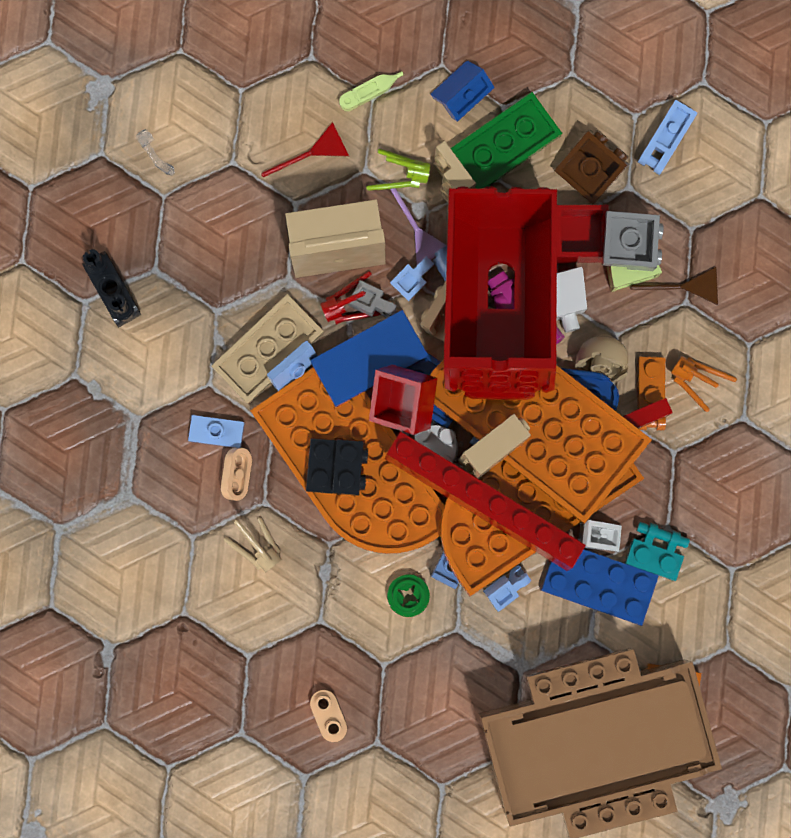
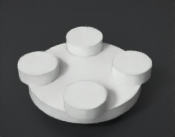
(440, 441)

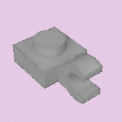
(372, 301)

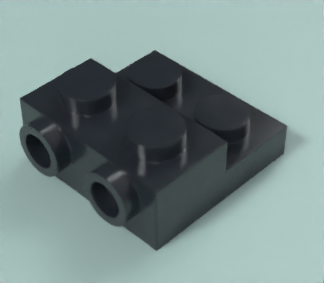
(336, 467)

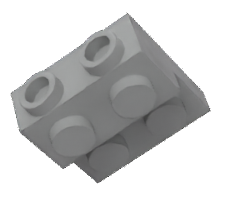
(632, 240)

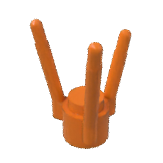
(687, 369)

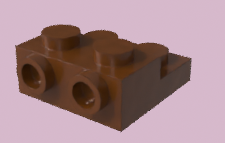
(592, 166)

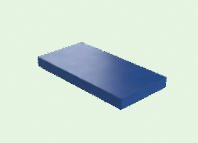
(352, 364)

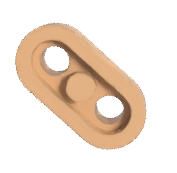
(236, 474)
(329, 715)

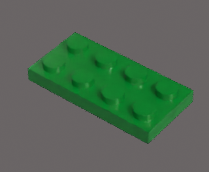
(506, 141)

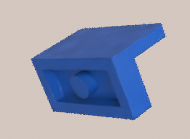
(463, 90)

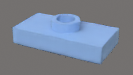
(292, 366)
(216, 431)

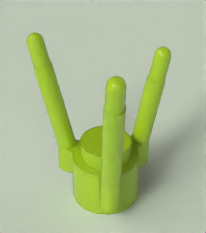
(416, 170)

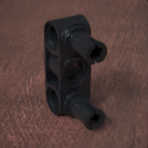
(102, 274)

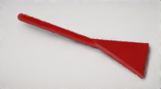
(327, 145)

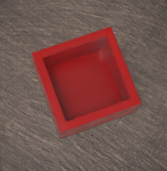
(580, 233)
(403, 399)

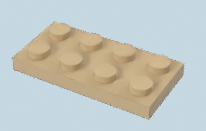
(264, 347)

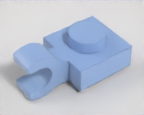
(410, 280)
(504, 590)

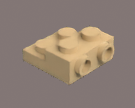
(451, 170)

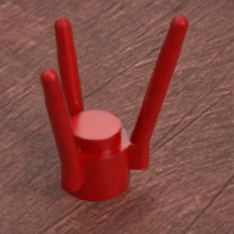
(334, 307)

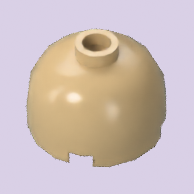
(604, 356)

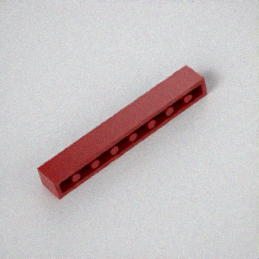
(485, 501)

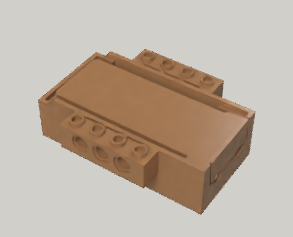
(600, 743)

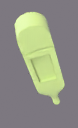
(367, 91)

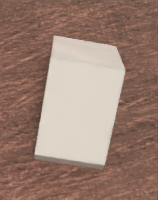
(600, 535)

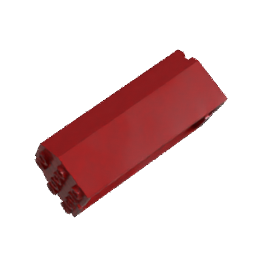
(501, 350)

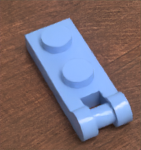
(668, 136)

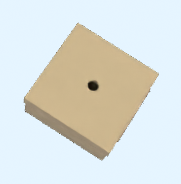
(336, 238)

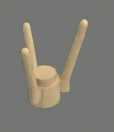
(265, 556)

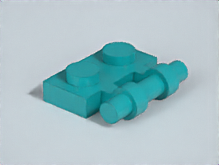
(653, 558)

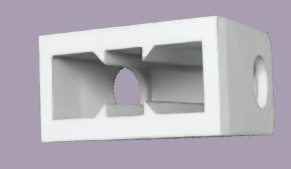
(570, 298)

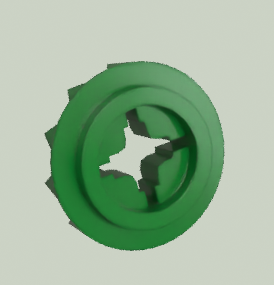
(411, 608)

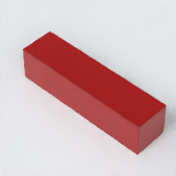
(649, 413)

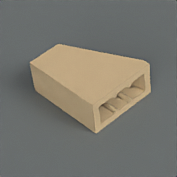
(495, 446)

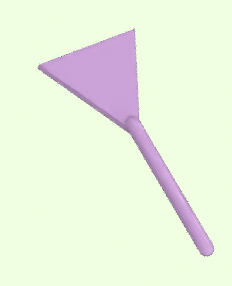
(425, 243)

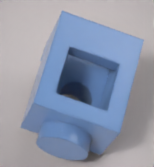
(443, 575)

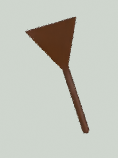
(702, 286)

